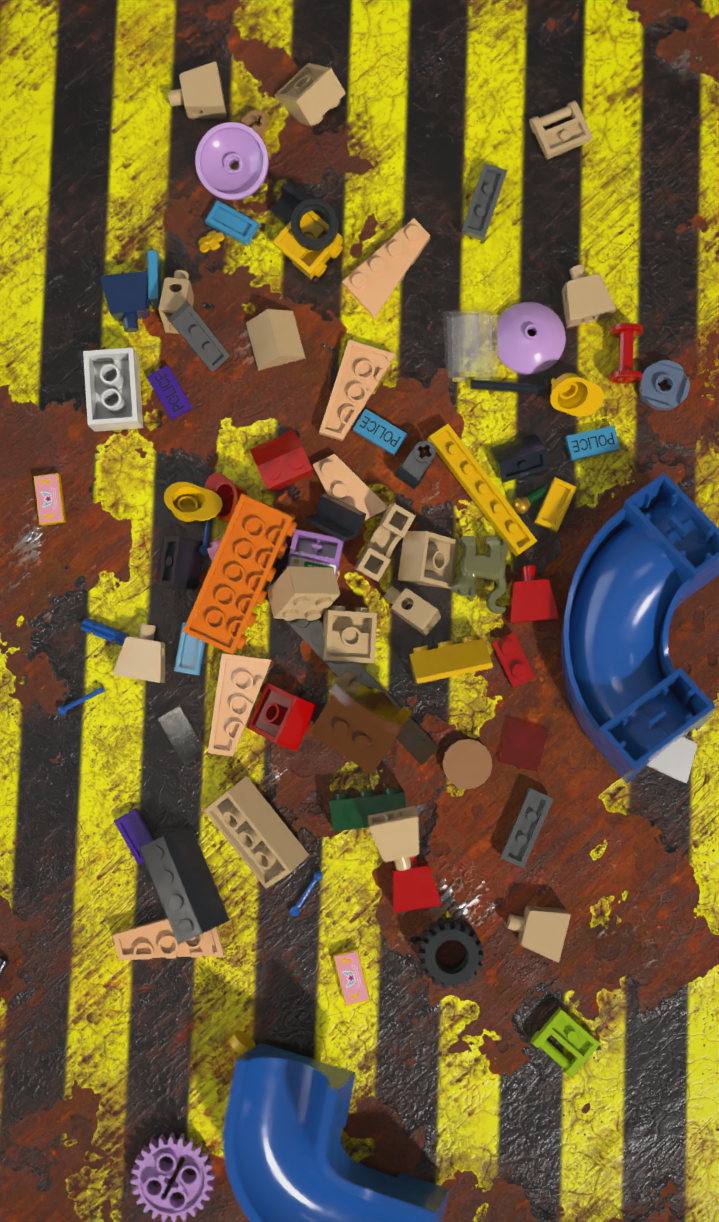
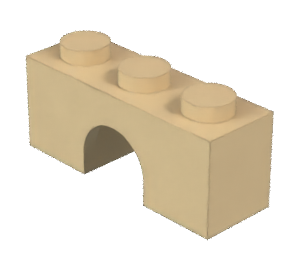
(388, 532)

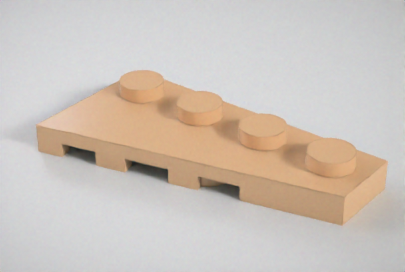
(381, 273)
(356, 381)
(236, 694)
(158, 941)

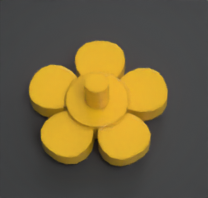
(211, 241)

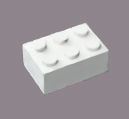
(113, 389)

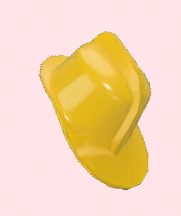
(575, 395)
(192, 502)

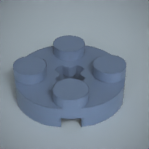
(652, 394)

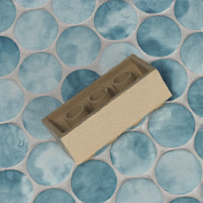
(256, 832)

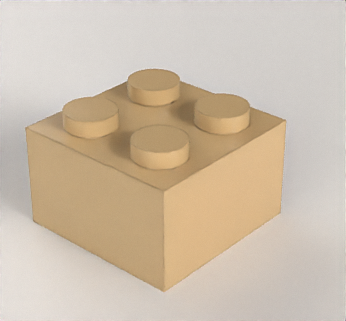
(303, 593)

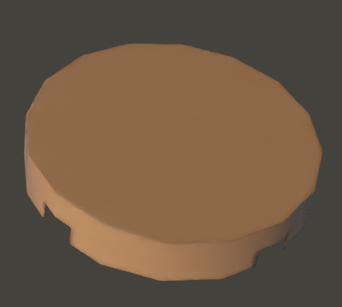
(467, 763)

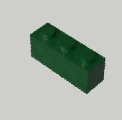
(353, 811)

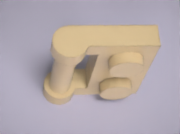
(564, 136)

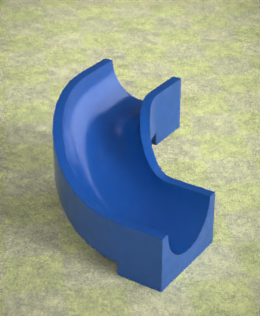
(620, 621)
(289, 1153)

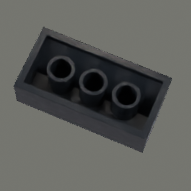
(184, 884)

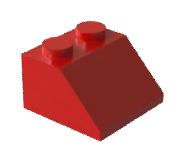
(281, 461)
(281, 717)

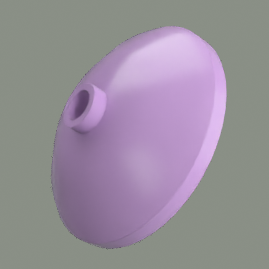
(222, 147)
(529, 353)

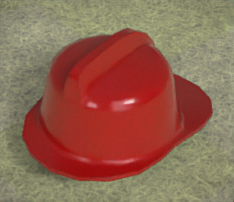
(227, 492)

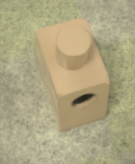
(200, 93)
(174, 294)
(585, 298)
(421, 615)
(142, 657)
(396, 835)
(541, 930)

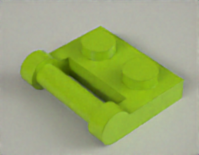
(571, 1036)

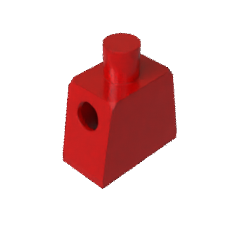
(531, 599)
(414, 888)

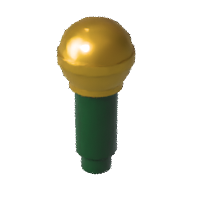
(522, 504)

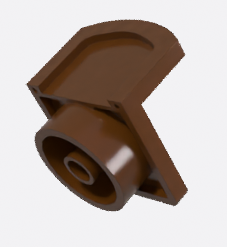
(359, 722)

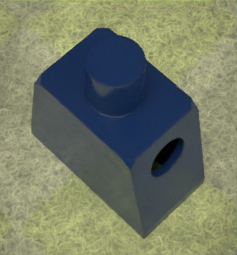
(127, 298)

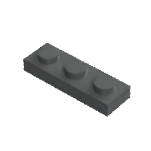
(484, 202)
(198, 336)
(526, 827)

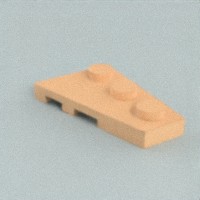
(348, 487)

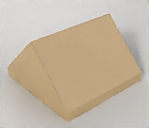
(275, 338)

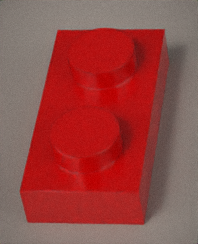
(513, 660)

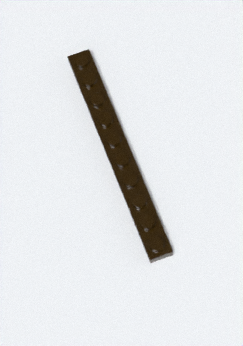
(411, 735)

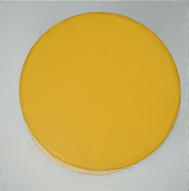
(241, 1042)

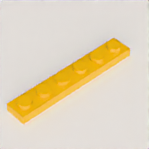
(482, 490)

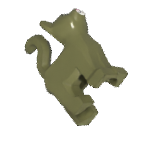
(483, 566)

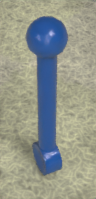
(203, 549)
(62, 709)
(294, 910)

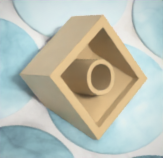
(311, 93)
(428, 559)

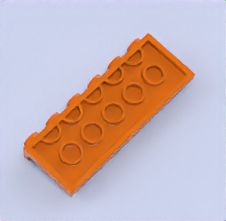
(240, 574)

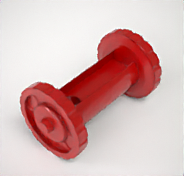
(626, 334)

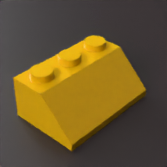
(449, 659)

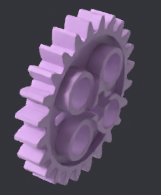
(193, 1187)

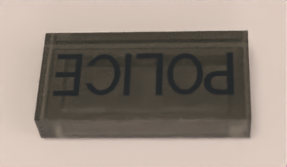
(181, 733)

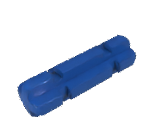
(104, 631)

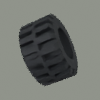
(458, 972)

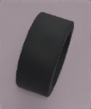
(309, 205)

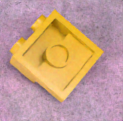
(308, 261)

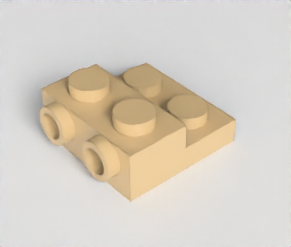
(349, 635)

